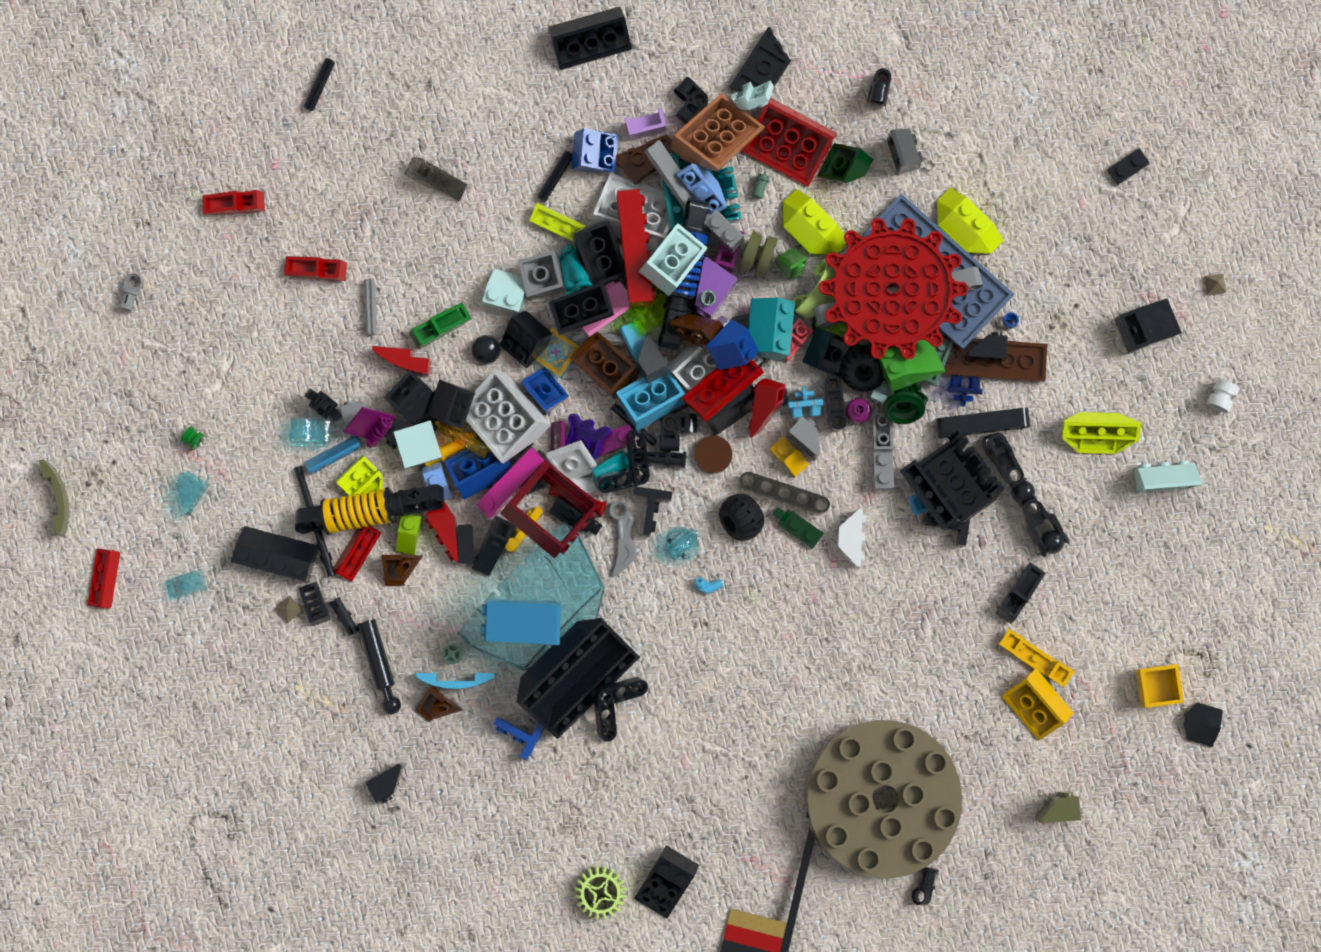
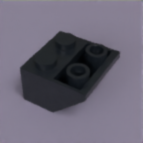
(525, 338)
(451, 404)

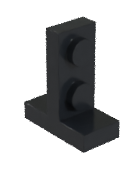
(652, 505)
(962, 529)

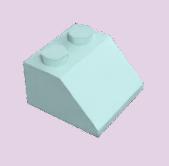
(505, 292)

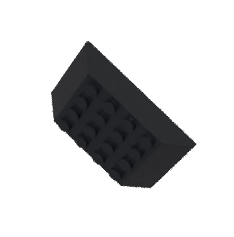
(567, 674)

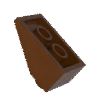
(605, 364)

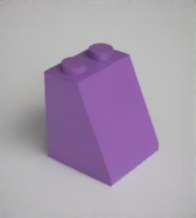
(716, 280)

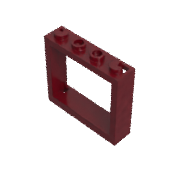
(568, 490)

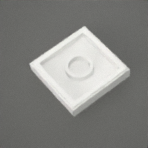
(572, 460)

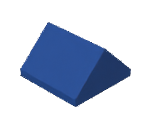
(544, 390)

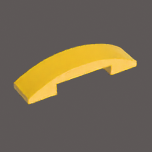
(1036, 658)

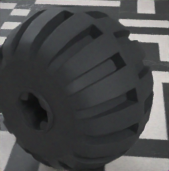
(853, 373)
(741, 517)

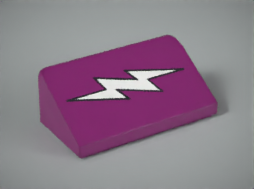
(558, 435)

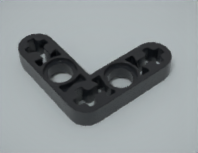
(631, 472)
(612, 698)

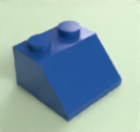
(732, 346)

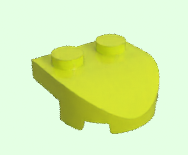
(361, 478)

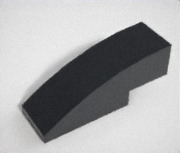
(1020, 593)

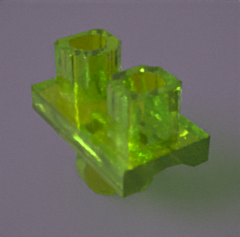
(642, 319)

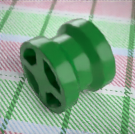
(192, 438)

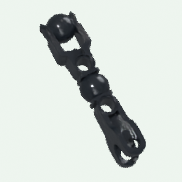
(1024, 494)

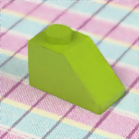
(409, 534)

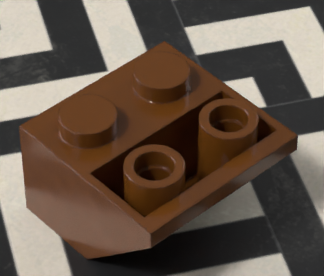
(696, 329)

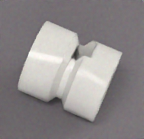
(1222, 397)

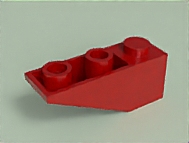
(767, 400)
(446, 527)

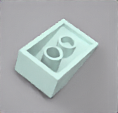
(673, 259)

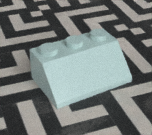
(1166, 477)

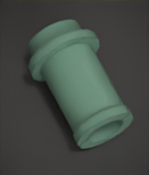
(760, 185)

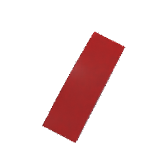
(233, 202)
(315, 268)
(403, 359)

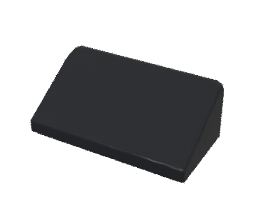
(465, 544)

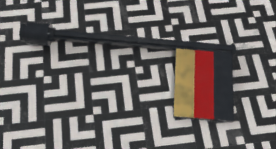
(761, 934)

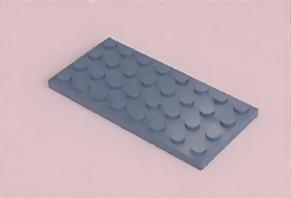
(977, 305)

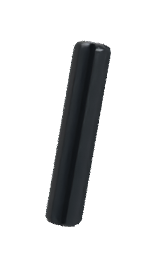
(319, 84)
(555, 176)

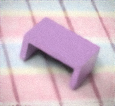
(645, 125)

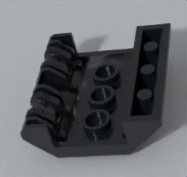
(953, 482)

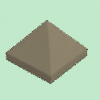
(1215, 284)
(288, 609)

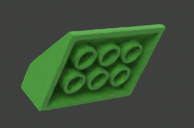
(905, 372)

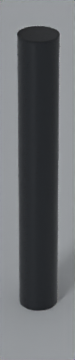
(621, 413)

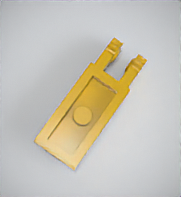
(514, 543)

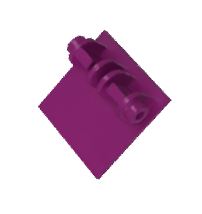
(370, 425)

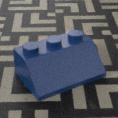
(475, 473)

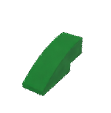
(439, 325)

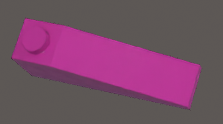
(510, 483)

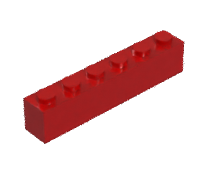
(634, 246)

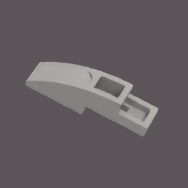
(882, 452)

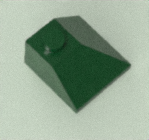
(845, 164)

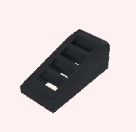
(310, 613)

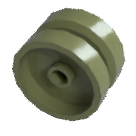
(758, 254)

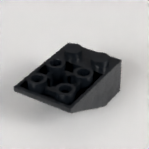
(1147, 325)
(412, 399)
(666, 881)

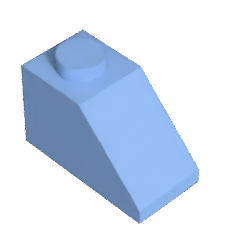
(435, 475)

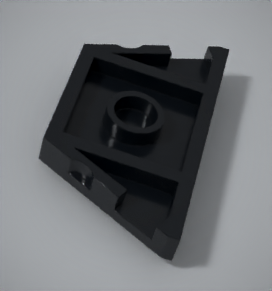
(764, 64)

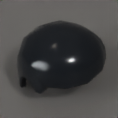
(485, 349)

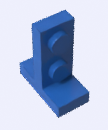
(520, 735)

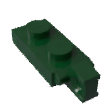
(798, 527)

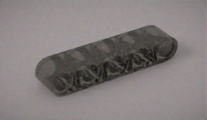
(793, 492)

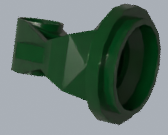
(905, 405)

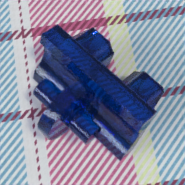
(972, 388)

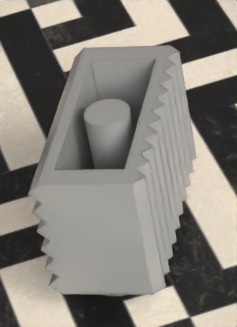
(724, 231)

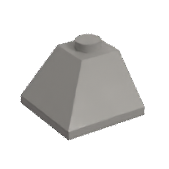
(806, 436)

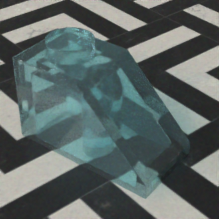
(190, 490)
(186, 584)

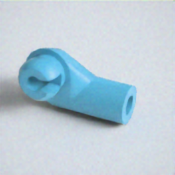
(707, 587)

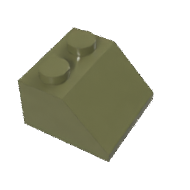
(1060, 808)

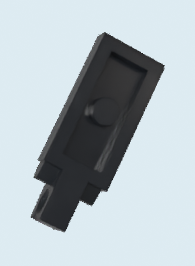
(570, 514)

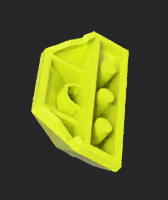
(966, 223)
(811, 225)
(1100, 432)

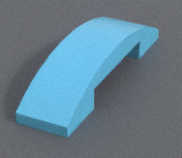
(432, 678)

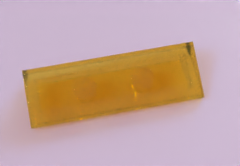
(464, 439)

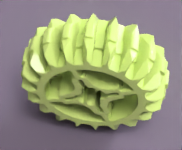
(593, 908)

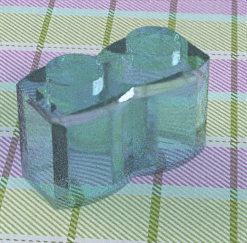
(310, 432)

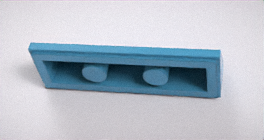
(333, 454)

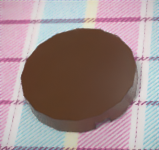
(713, 454)

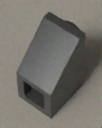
(651, 362)

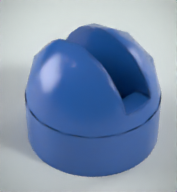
(1010, 317)

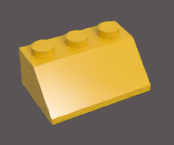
(1037, 704)

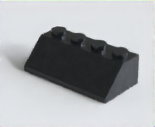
(590, 37)
(275, 554)

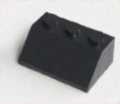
(599, 252)
(581, 308)
(732, 411)

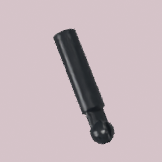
(379, 664)

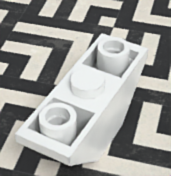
(851, 538)

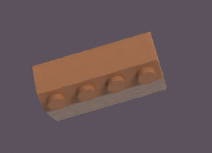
(715, 134)

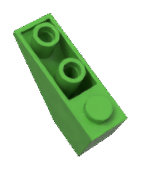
(791, 263)

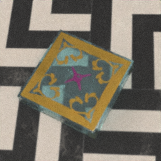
(557, 354)

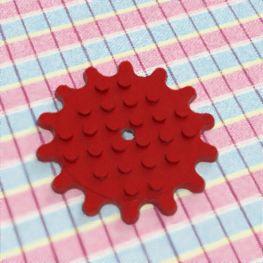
(897, 260)

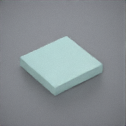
(417, 444)

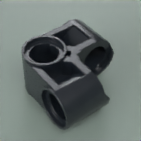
(880, 90)
(689, 92)
(670, 436)

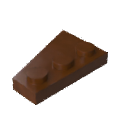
(635, 161)

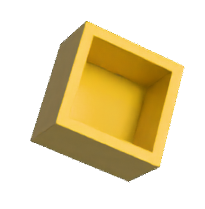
(1159, 686)

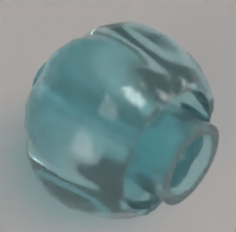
(682, 543)

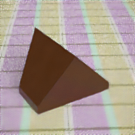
(398, 568)
(436, 705)

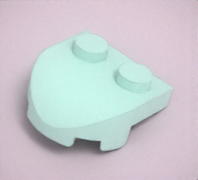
(753, 97)

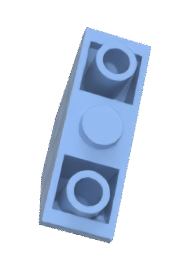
(703, 186)

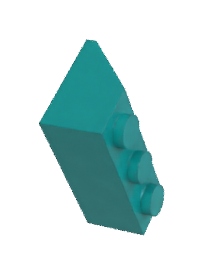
(771, 326)

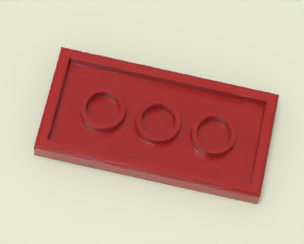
(720, 388)

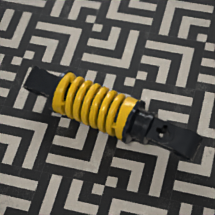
(367, 509)

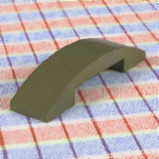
(62, 519)

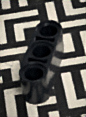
(839, 412)

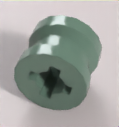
(449, 655)

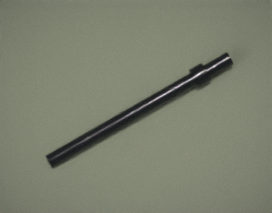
(325, 556)

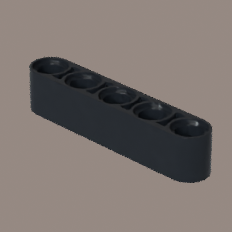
(984, 422)

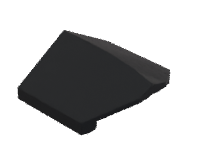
(1203, 724)

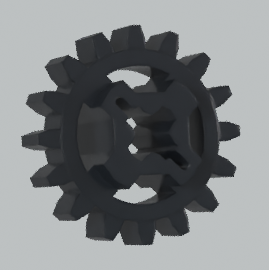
(323, 405)

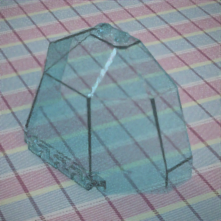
(565, 579)

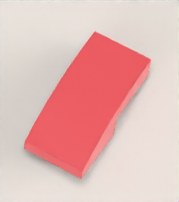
(800, 333)

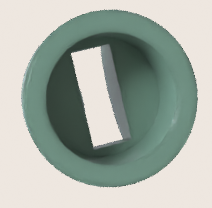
(710, 300)

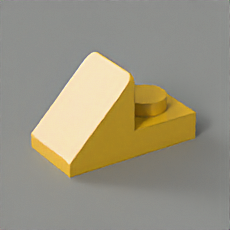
(789, 456)

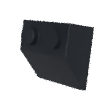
(826, 351)

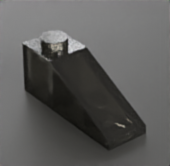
(435, 178)

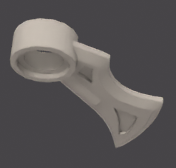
(626, 549)

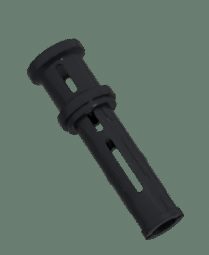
(667, 458)

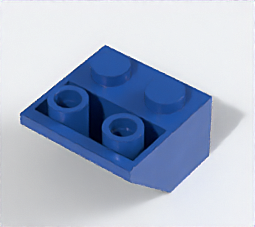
(594, 151)

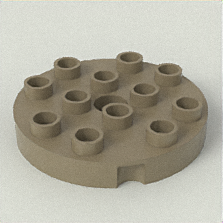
(923, 790)

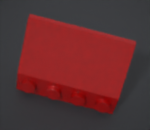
(790, 142)

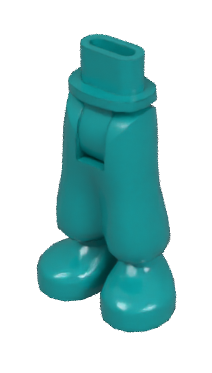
(573, 272)

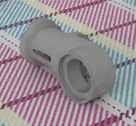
(130, 293)

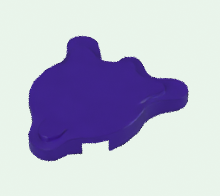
(587, 434)

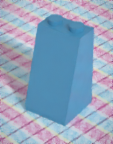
(521, 621)

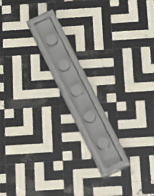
(668, 169)

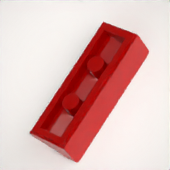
(356, 552)
(103, 578)

